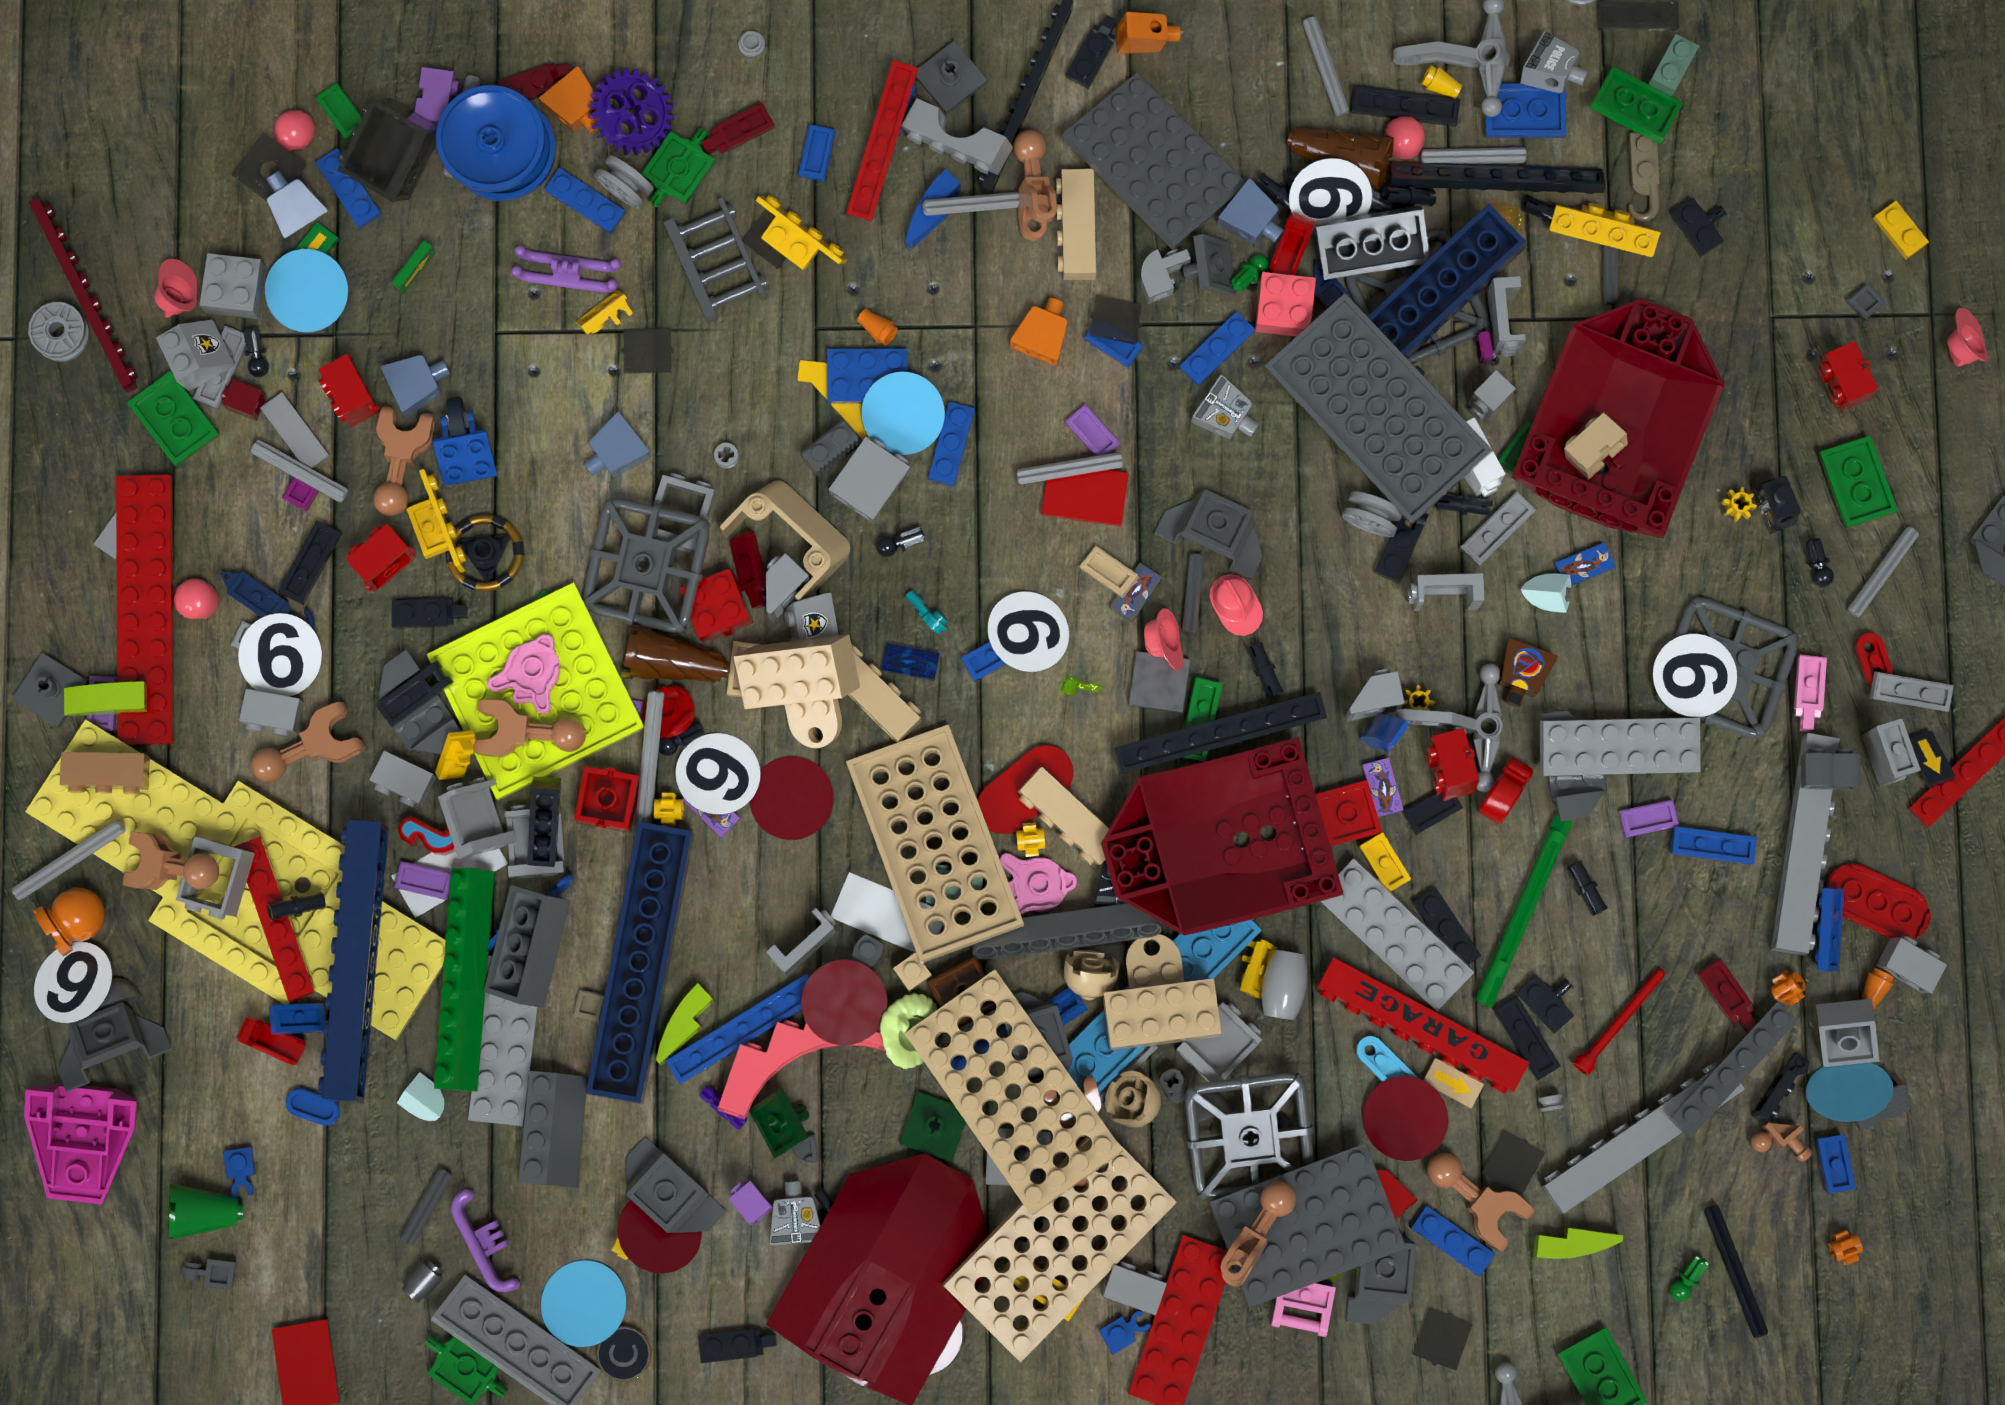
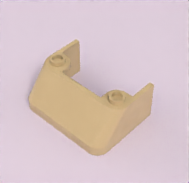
(828, 544)

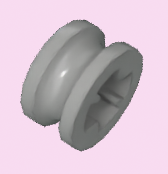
(720, 449)
(1551, 1103)

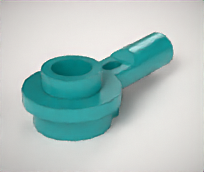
(935, 620)

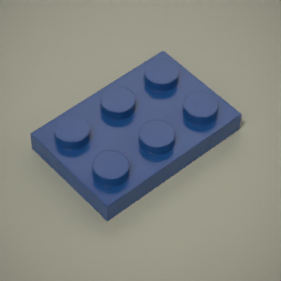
(1527, 113)
(856, 370)

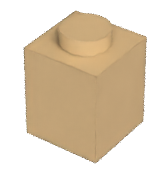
(912, 973)

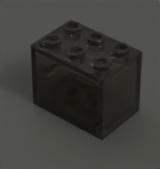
(389, 149)

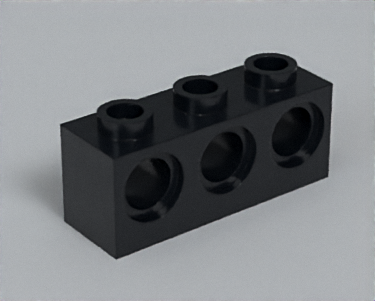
(543, 821)

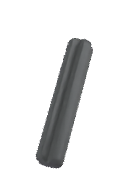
(1610, 275)
(1193, 592)
(426, 1206)

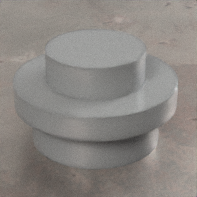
(751, 43)

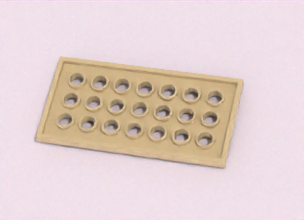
(969, 816)
(1009, 1111)
(1059, 1262)

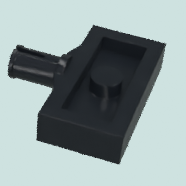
(1699, 225)
(1547, 1002)

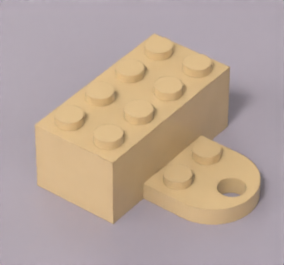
(804, 678)
(1158, 1002)

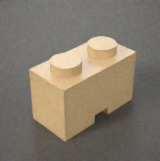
(1596, 442)

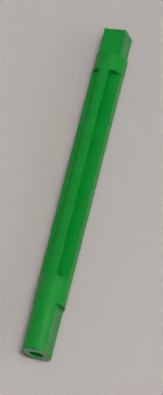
(1523, 912)

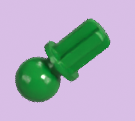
(1250, 272)
(1681, 1289)

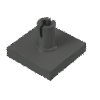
(950, 77)
(1212, 266)
(44, 689)

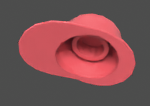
(176, 288)
(1967, 340)
(1236, 604)
(1163, 638)

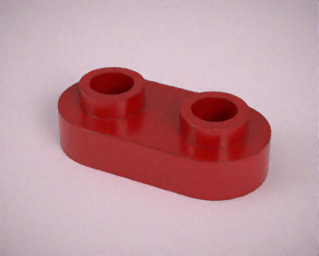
(1876, 659)

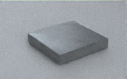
(1158, 684)

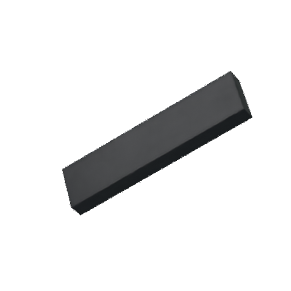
(1396, 103)

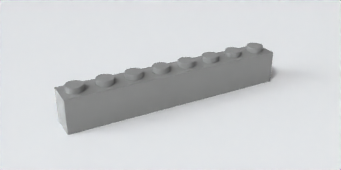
(1804, 859)
(1622, 1151)

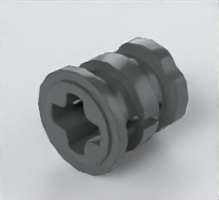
(1174, 1085)

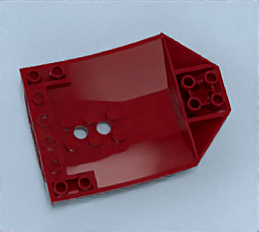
(1656, 385)
(1177, 850)
(895, 1232)

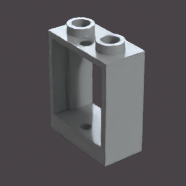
(700, 488)
(236, 884)

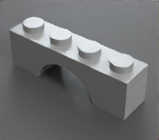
(984, 149)

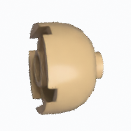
(1090, 973)
(1133, 1100)

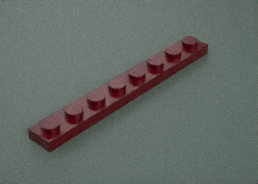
(89, 304)

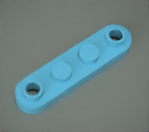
(1383, 1062)

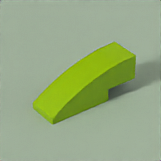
(105, 698)
(682, 1023)
(1573, 1244)

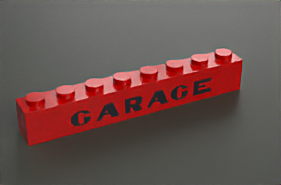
(1422, 1026)

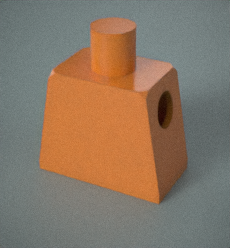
(1144, 33)
(570, 100)
(1042, 333)

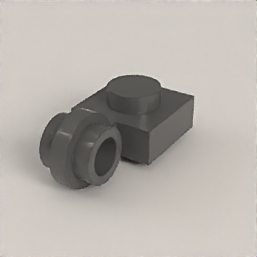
(218, 1273)

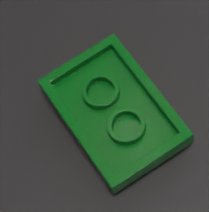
(1636, 105)
(173, 419)
(1857, 482)
(1600, 1371)

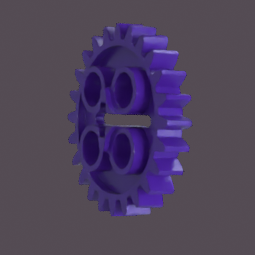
(609, 119)

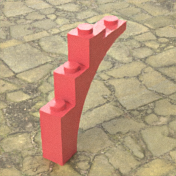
(755, 1068)

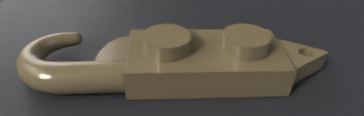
(1644, 174)

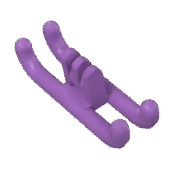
(566, 271)
(481, 1243)

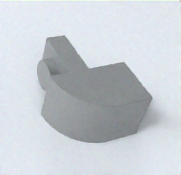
(1155, 273)

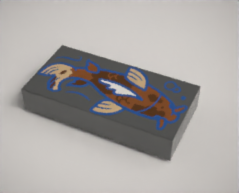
(1138, 595)

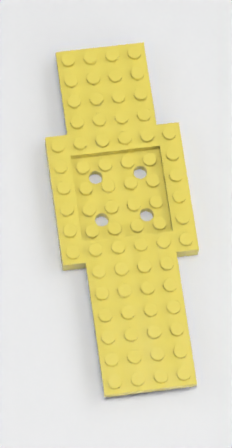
(172, 807)

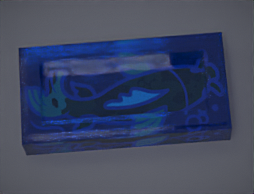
(910, 662)

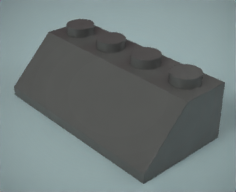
(1372, 242)
(527, 946)
(553, 1129)

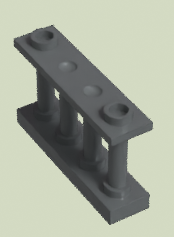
(689, 257)

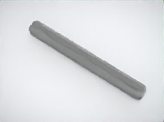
(649, 756)
(68, 859)

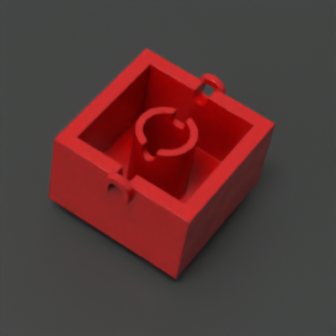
(1846, 377)
(350, 394)
(380, 557)
(719, 606)
(1452, 767)
(607, 799)

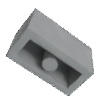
(1490, 397)
(271, 712)
(402, 779)
(1911, 964)
(1135, 1289)

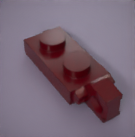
(536, 81)
(738, 130)
(749, 568)
(1728, 994)

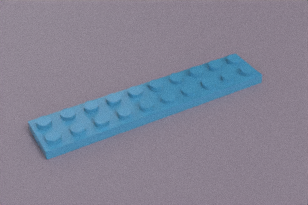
(1202, 958)

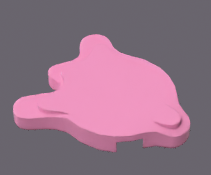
(531, 673)
(1037, 883)

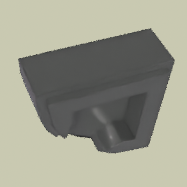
(807, 1150)

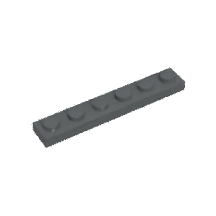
(1733, 1069)

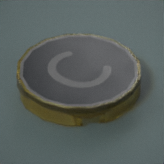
(624, 1354)

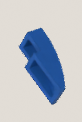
(921, 225)
(1384, 732)

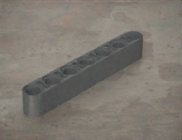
(1070, 931)

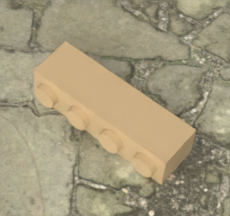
(1077, 224)
(883, 702)
(1066, 813)

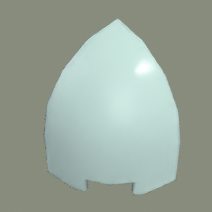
(1548, 592)
(422, 1099)

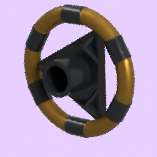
(486, 553)

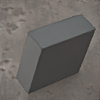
(1865, 302)

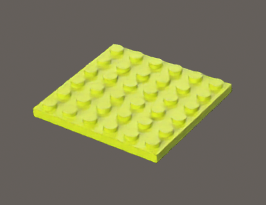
(585, 690)

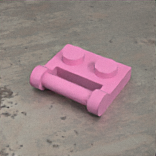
(1311, 1298)

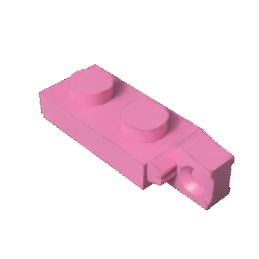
(1809, 689)

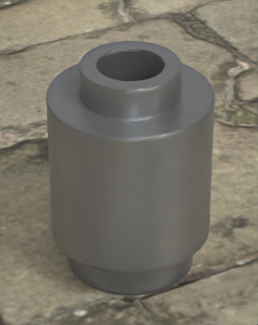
(422, 1280)

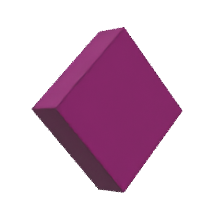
(1484, 348)
(300, 494)

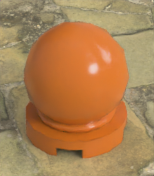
(74, 916)

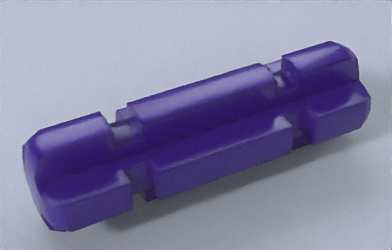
(709, 1095)

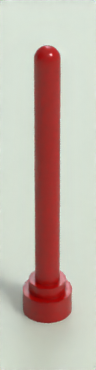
(1586, 1061)

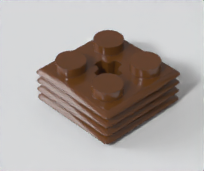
(947, 985)

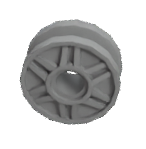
(623, 182)
(70, 343)
(1372, 514)

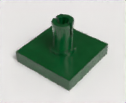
(780, 1122)
(933, 1127)

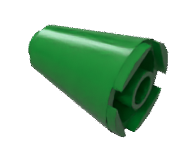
(200, 1211)

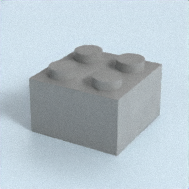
(232, 286)

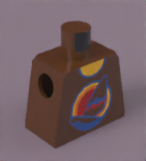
(1524, 670)

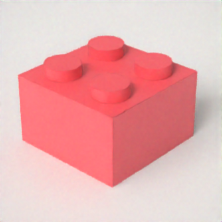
(1284, 304)

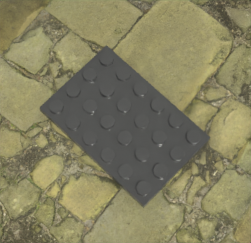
(1154, 160)
(1334, 1227)

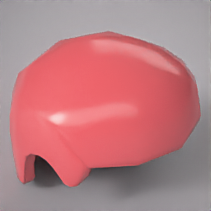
(294, 130)
(1407, 135)
(196, 599)

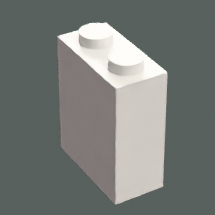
(1486, 475)

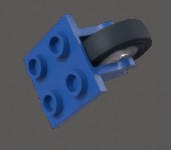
(466, 453)

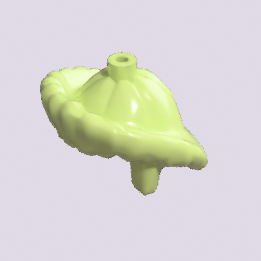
(899, 1019)

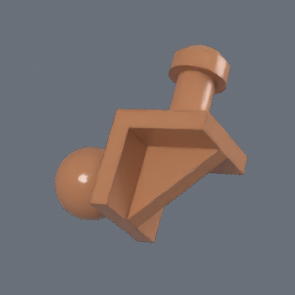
(1780, 1135)

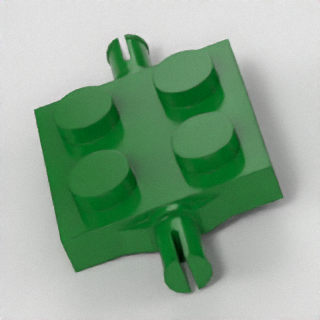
(678, 168)
(463, 1370)

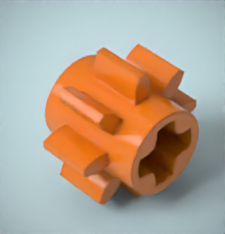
(1788, 987)
(1845, 1247)

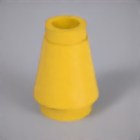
(1440, 82)

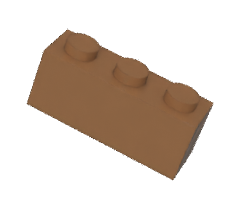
(104, 772)

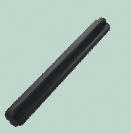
(1736, 1271)

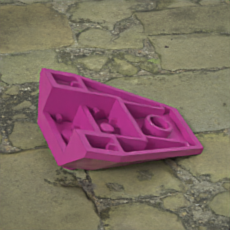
(79, 1138)

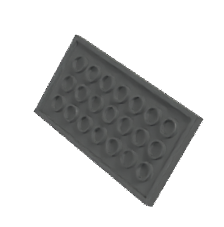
(1378, 408)

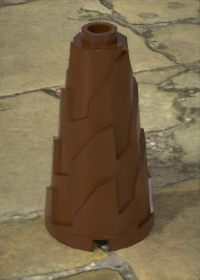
(1363, 149)
(660, 657)

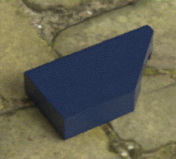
(1327, 290)

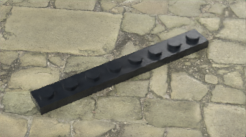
(1030, 84)
(1497, 177)
(1219, 733)

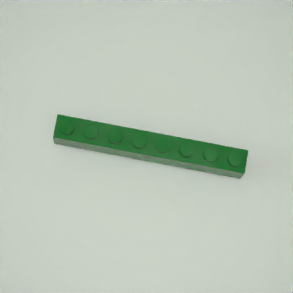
(464, 979)

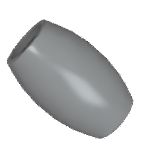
(1284, 985)

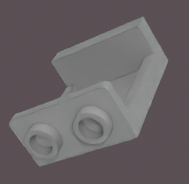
(1498, 294)
(869, 479)
(1447, 584)
(1890, 752)
(473, 818)
(518, 821)
(806, 947)
(1221, 1055)

